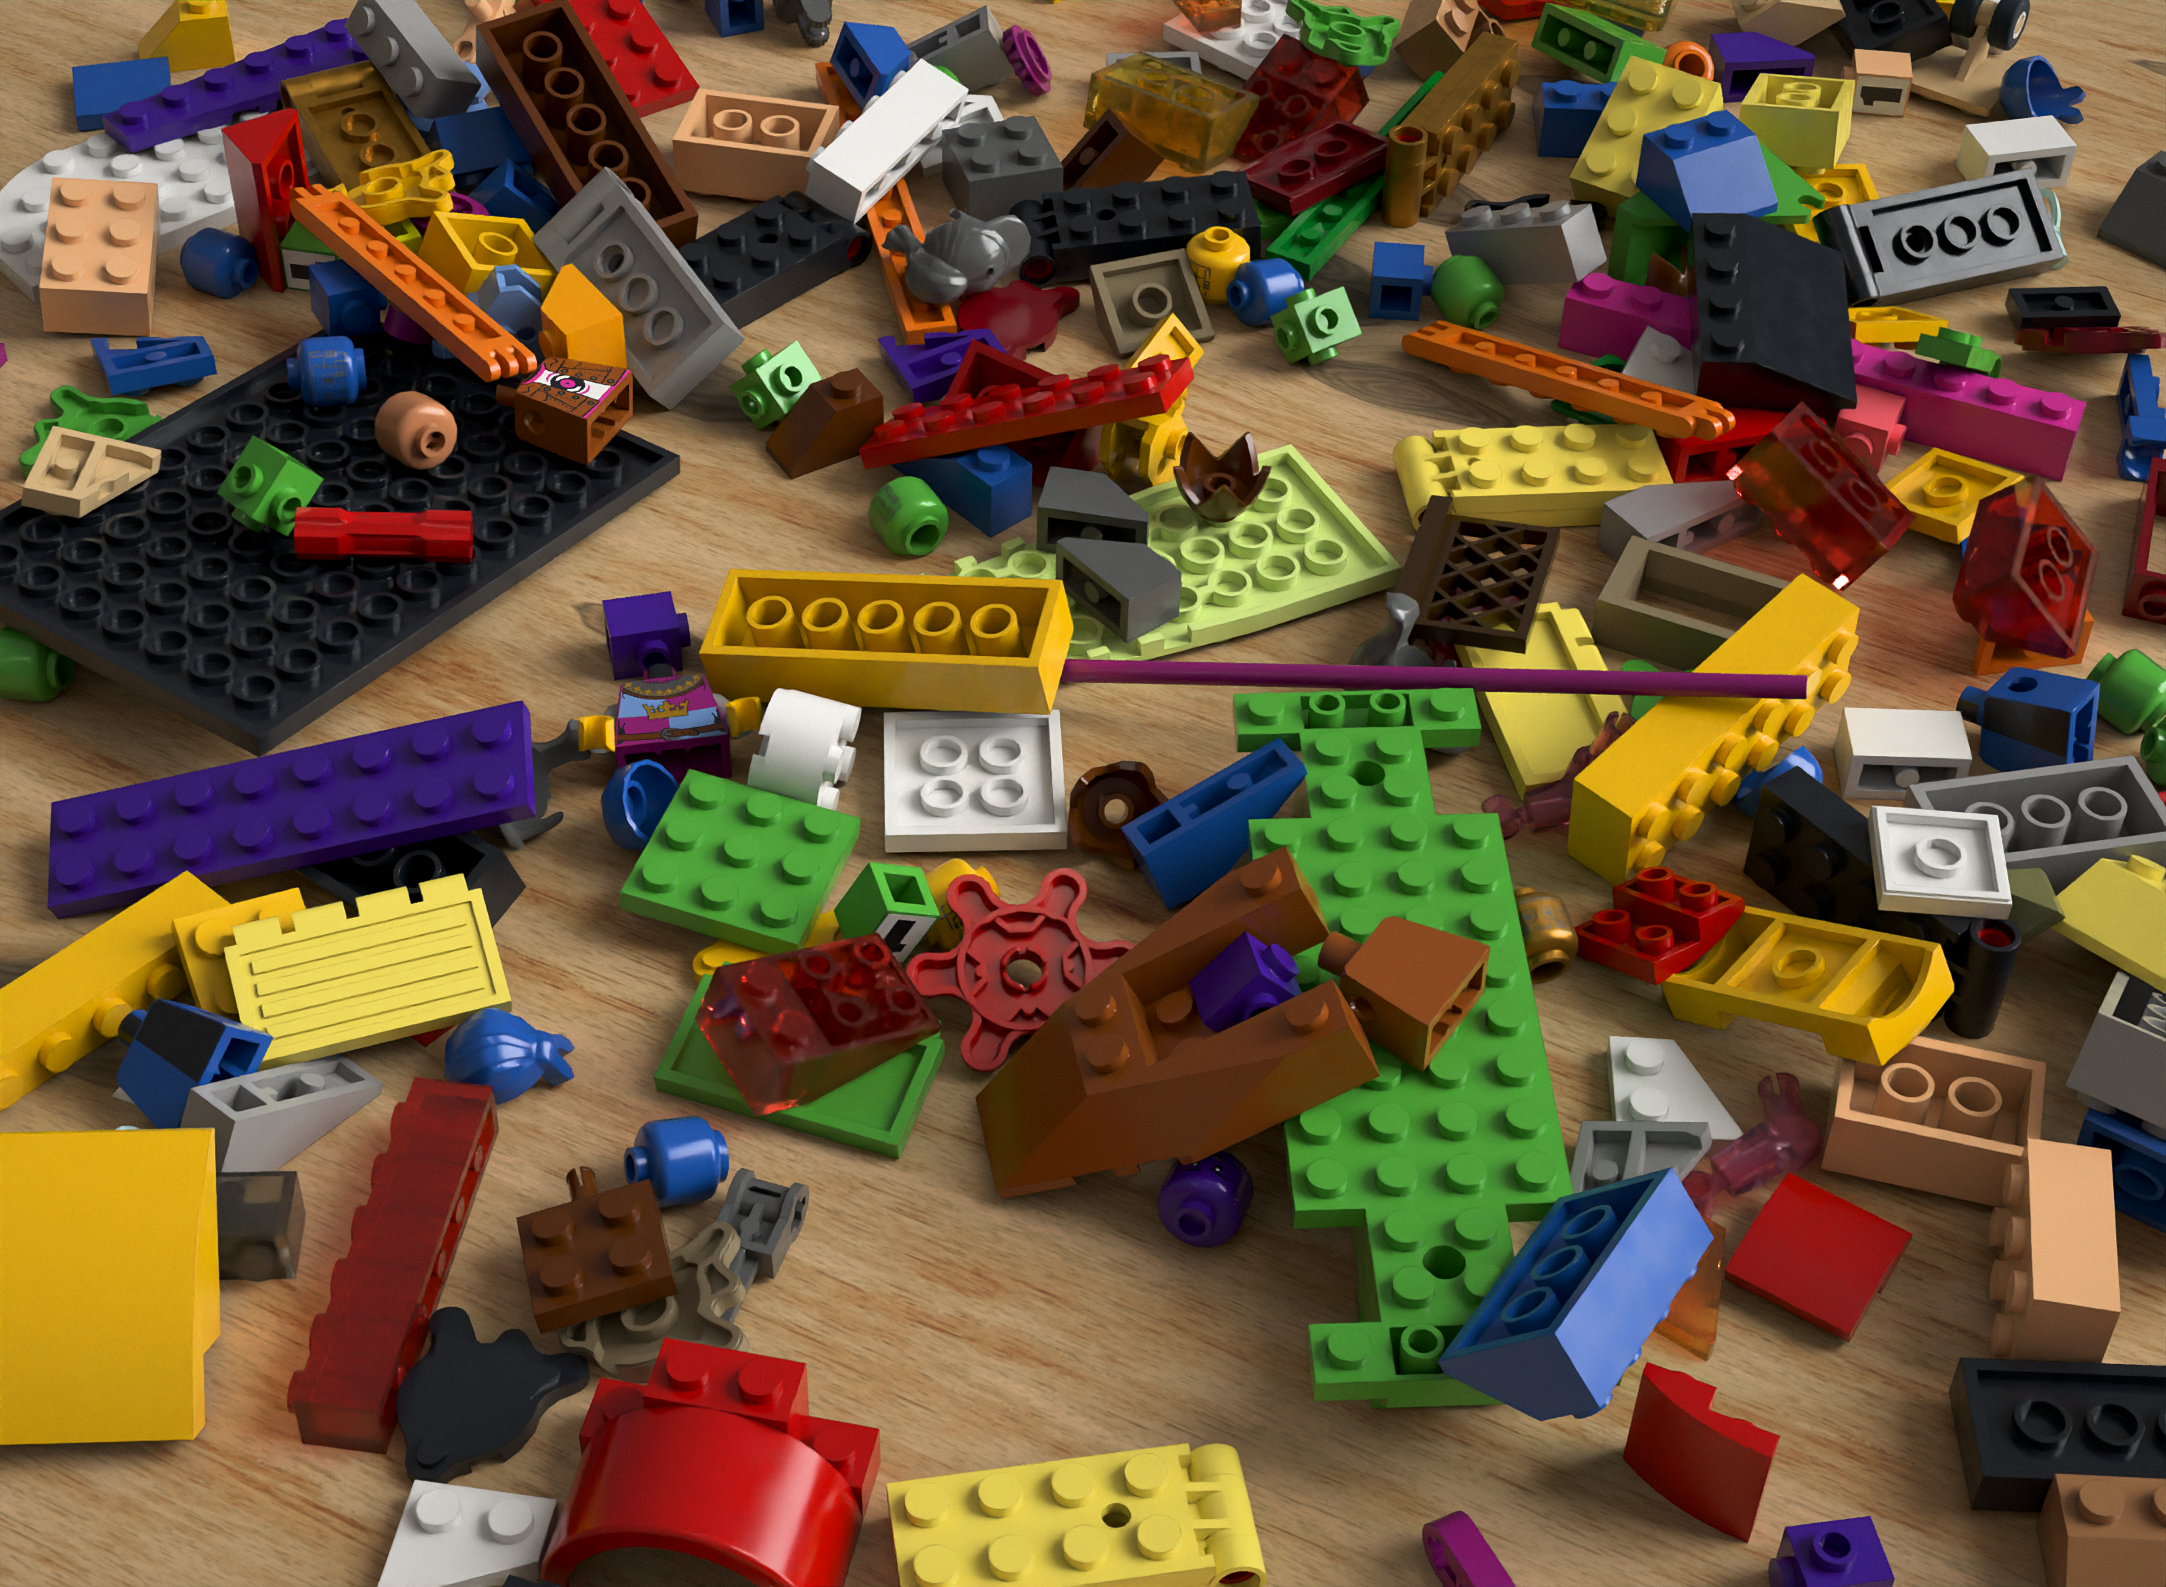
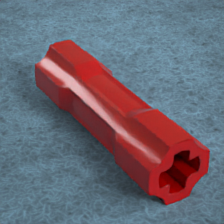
(342, 534)

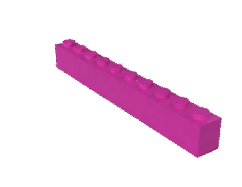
(1942, 406)

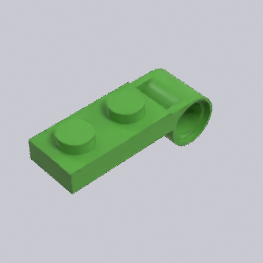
(1960, 350)

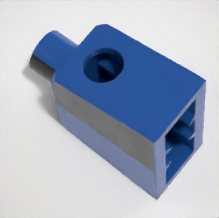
(2033, 719)
(182, 1049)

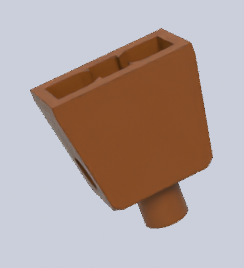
(1408, 984)

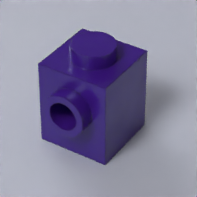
(644, 633)
(1244, 982)
(1831, 1556)

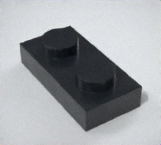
(2062, 307)

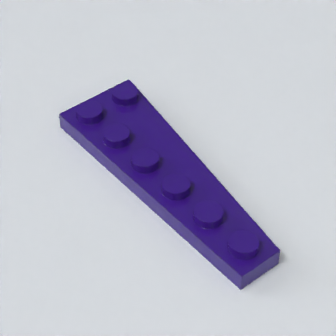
(221, 92)

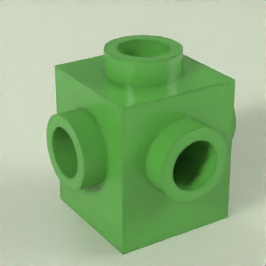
(1315, 325)
(774, 383)
(268, 487)

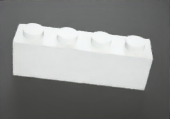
(885, 141)

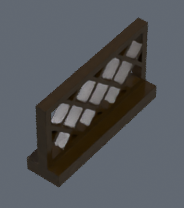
(1432, 572)

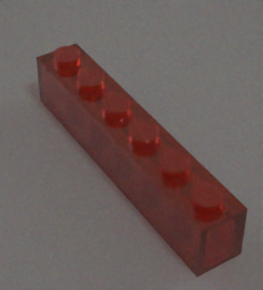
(394, 1266)

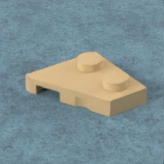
(84, 472)

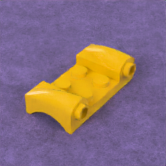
(1847, 983)

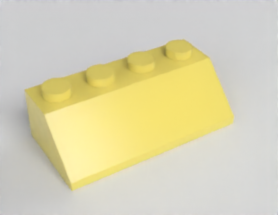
(2120, 916)

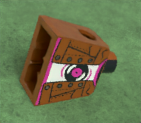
(569, 406)

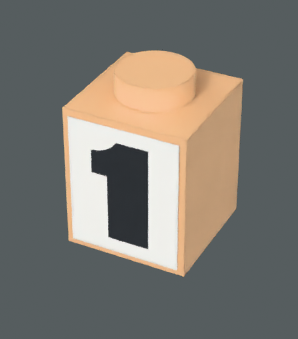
(1881, 82)

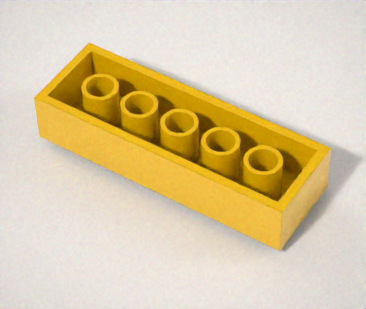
(890, 639)
(1699, 749)

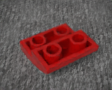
(1658, 924)
(1817, 1256)
(1697, 1456)

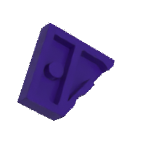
(930, 367)

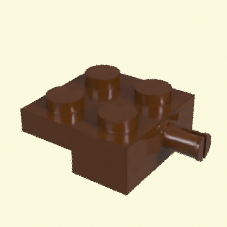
(595, 1253)

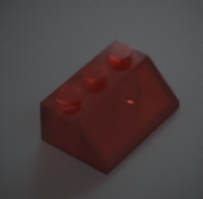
(1821, 497)
(2026, 571)

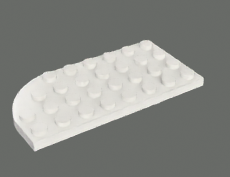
(190, 181)

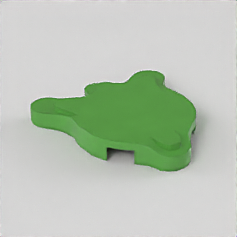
(1342, 35)
(104, 417)

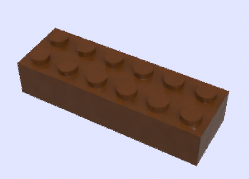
(576, 112)

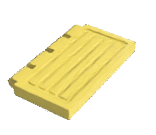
(1543, 729)
(367, 976)

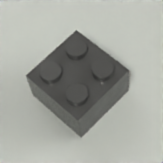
(998, 166)

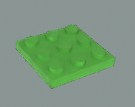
(741, 864)

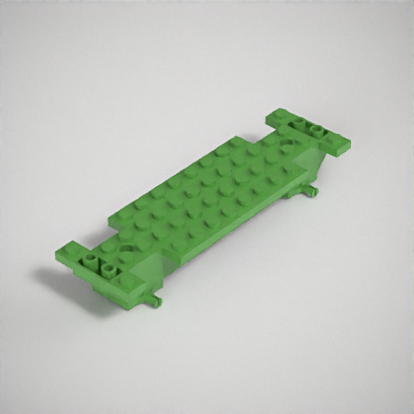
(1413, 1158)

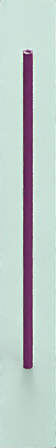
(1412, 677)

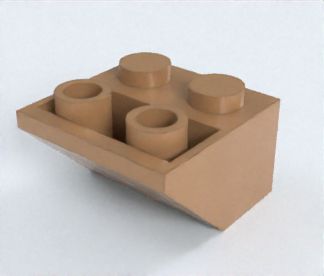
(1440, 33)

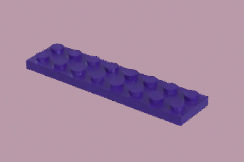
(293, 808)

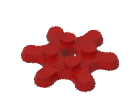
(994, 939)

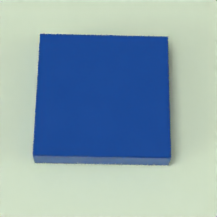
(108, 86)

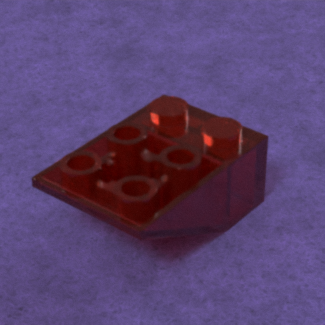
(1296, 97)
(811, 1019)

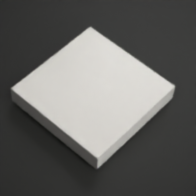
(1939, 862)

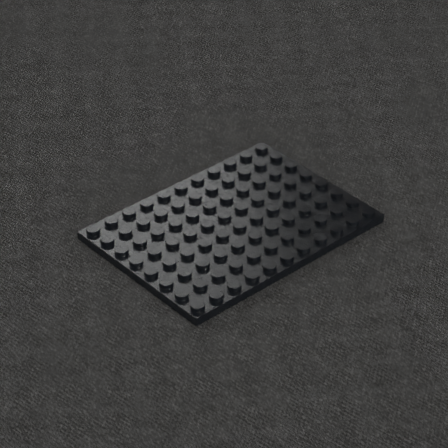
(228, 618)

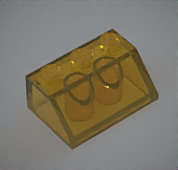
(1178, 109)

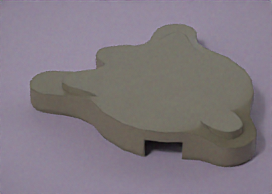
(630, 1339)

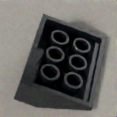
(1767, 316)

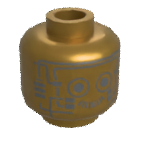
(1546, 933)

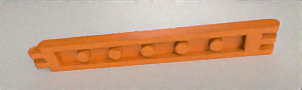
(411, 284)
(1571, 381)

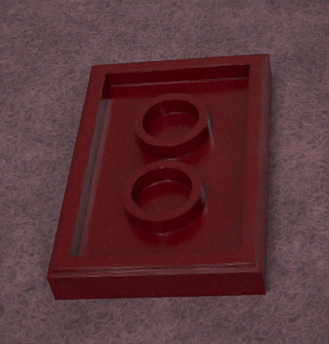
(1316, 166)

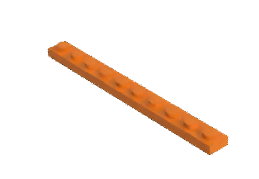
(891, 210)

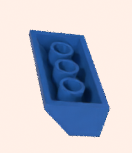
(1582, 1297)

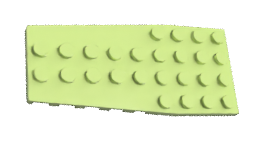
(1268, 566)

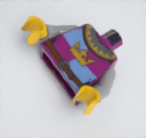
(671, 723)

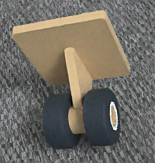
(1968, 76)

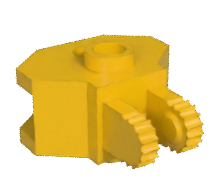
(1148, 440)

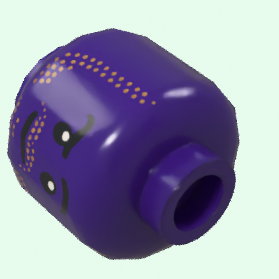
(1206, 1195)

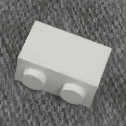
(2015, 146)
(1892, 748)

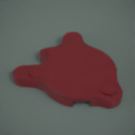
(1018, 314)
(2091, 340)

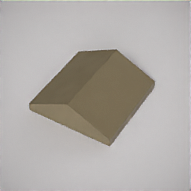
(1140, 292)

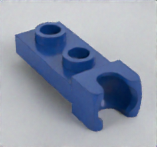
(2140, 418)

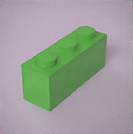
(1590, 43)

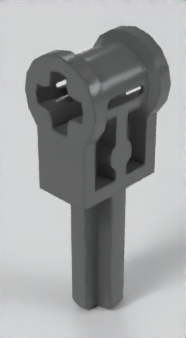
(767, 1223)

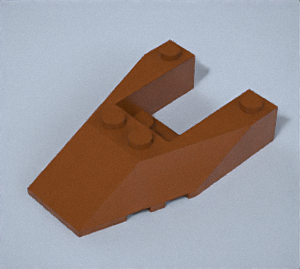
(1138, 1076)

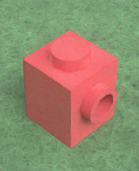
(1874, 425)

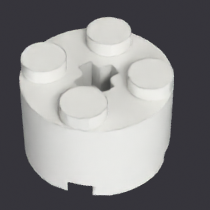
(805, 747)

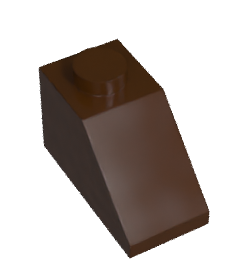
(1109, 155)
(827, 424)

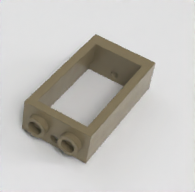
(1664, 635)

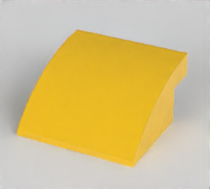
(106, 1284)

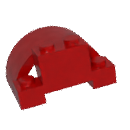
(718, 1469)

